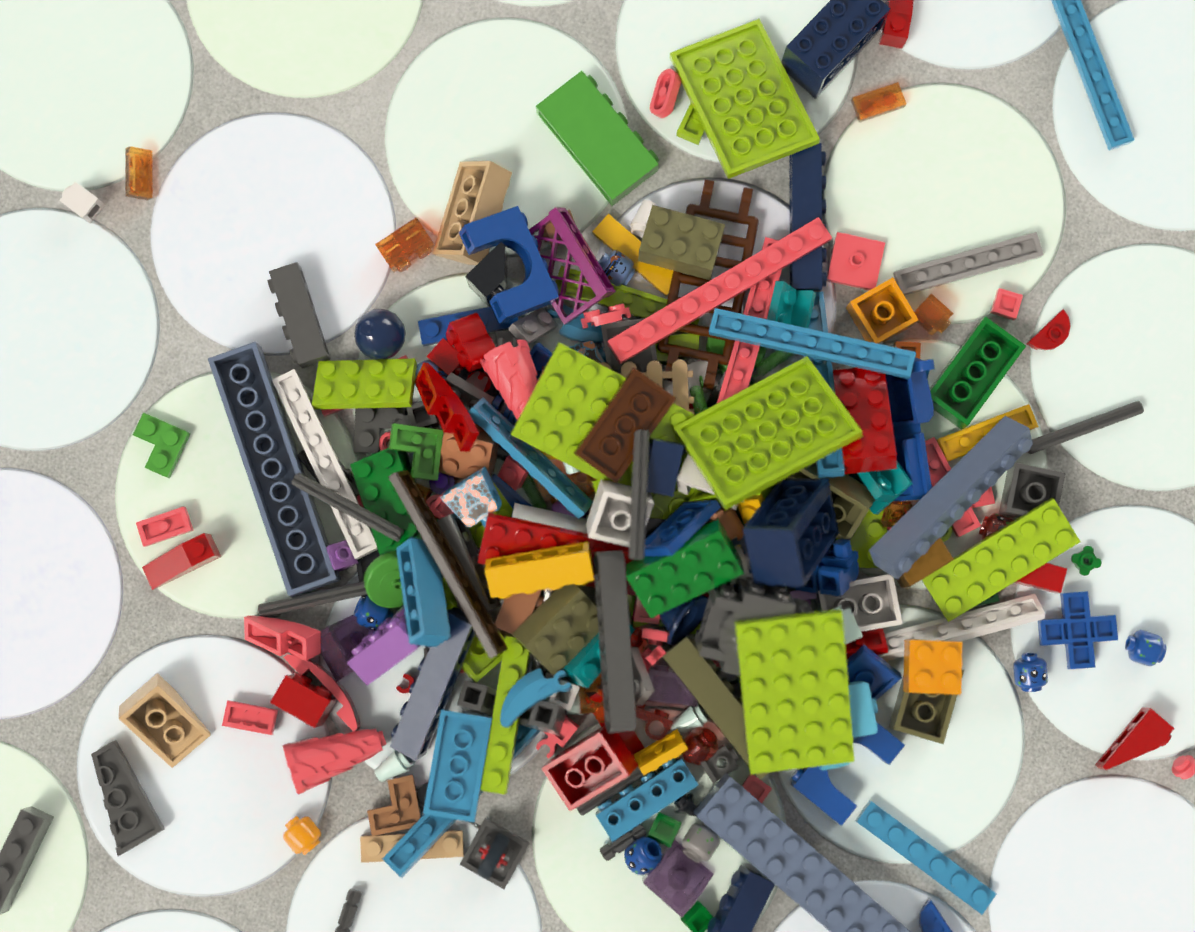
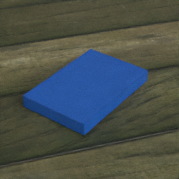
(679, 527)

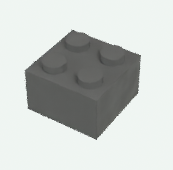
(1028, 488)

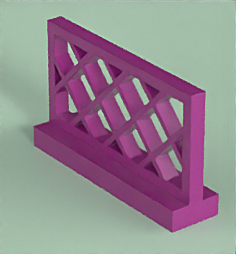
(583, 259)

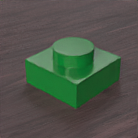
(664, 829)
(697, 918)

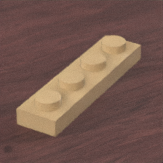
(376, 847)

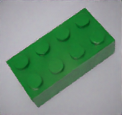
(974, 372)
(381, 497)
(695, 568)

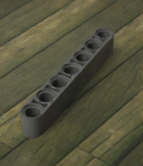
(614, 641)

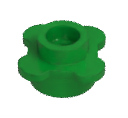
(1093, 561)

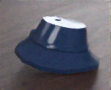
(683, 618)

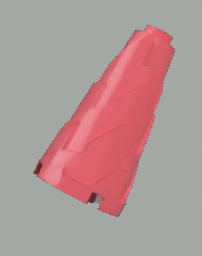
(512, 373)
(320, 759)

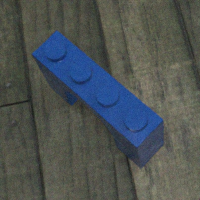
(512, 230)
(818, 788)

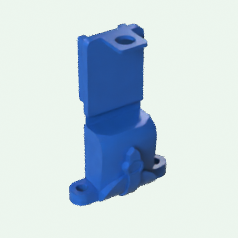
(909, 406)

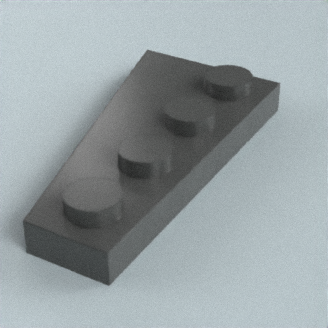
(127, 804)

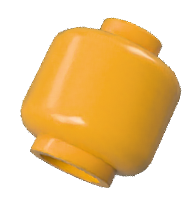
(301, 835)

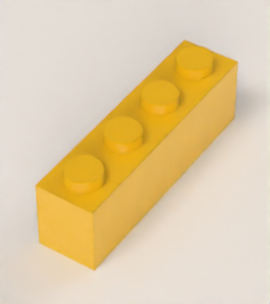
(539, 570)

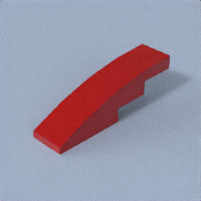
(445, 404)

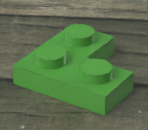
(168, 443)
(425, 445)

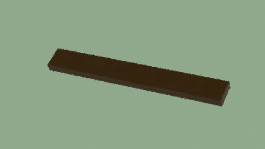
(448, 563)

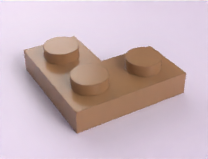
(404, 809)

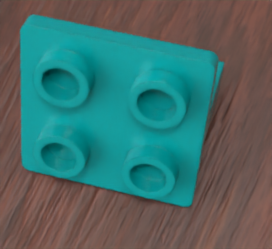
(791, 305)
(884, 485)

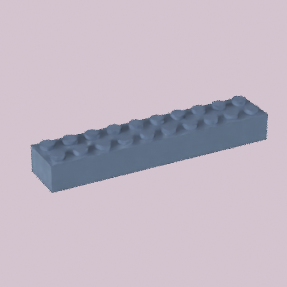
(271, 465)
(791, 861)

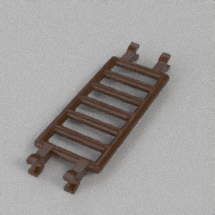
(677, 278)

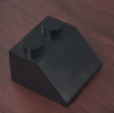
(489, 274)

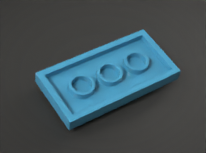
(457, 766)

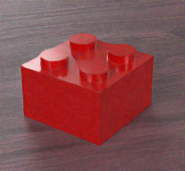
(304, 700)

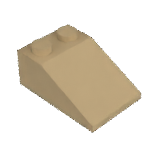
(163, 720)

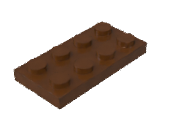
(634, 407)

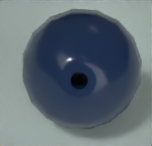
(379, 334)

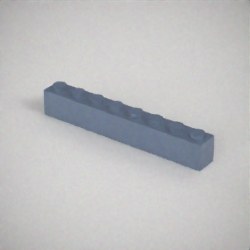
(951, 497)

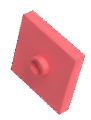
(855, 261)

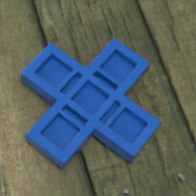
(1077, 630)

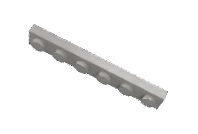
(968, 264)

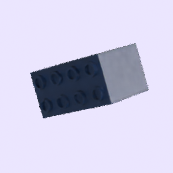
(832, 41)
(791, 531)

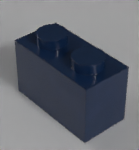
(663, 466)

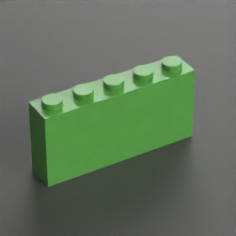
(597, 137)

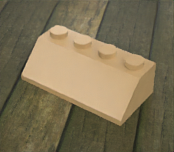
(475, 194)

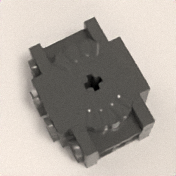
(740, 603)

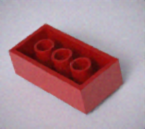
(867, 401)

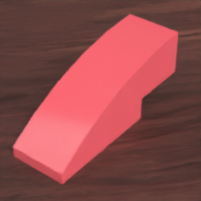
(283, 636)

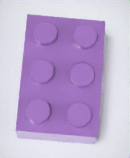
(382, 648)

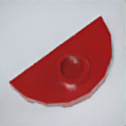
(1052, 334)

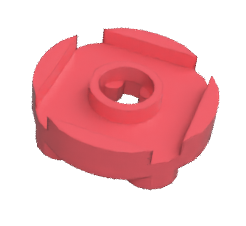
(614, 314)

